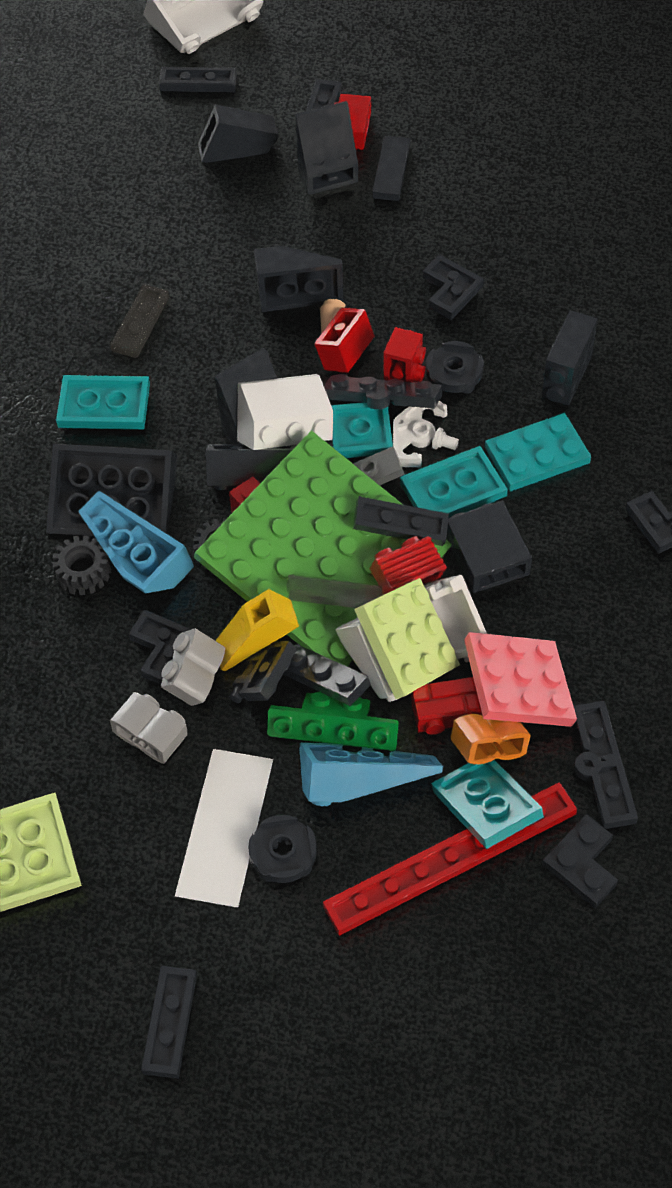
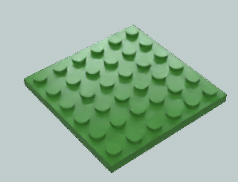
(302, 527)

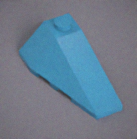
(136, 547)
(341, 775)

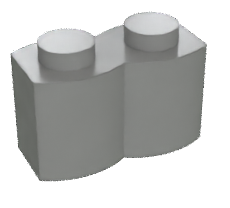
(192, 666)
(149, 727)

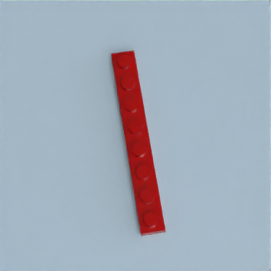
(436, 866)

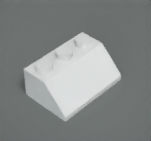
(283, 411)

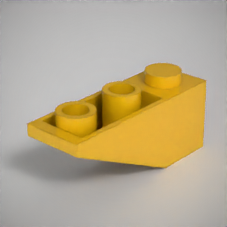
(256, 626)

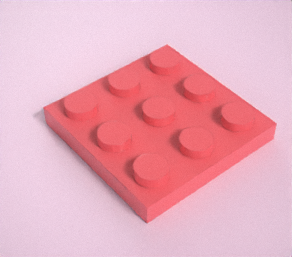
(519, 679)

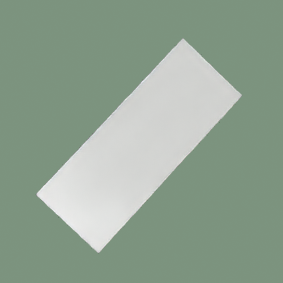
(222, 828)

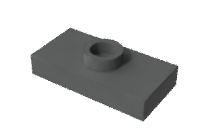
(382, 466)

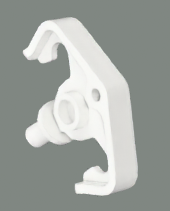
(412, 429)

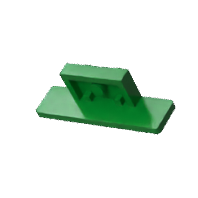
(333, 722)

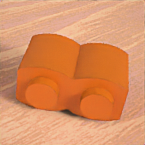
(488, 739)

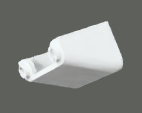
(194, 22)
(458, 617)

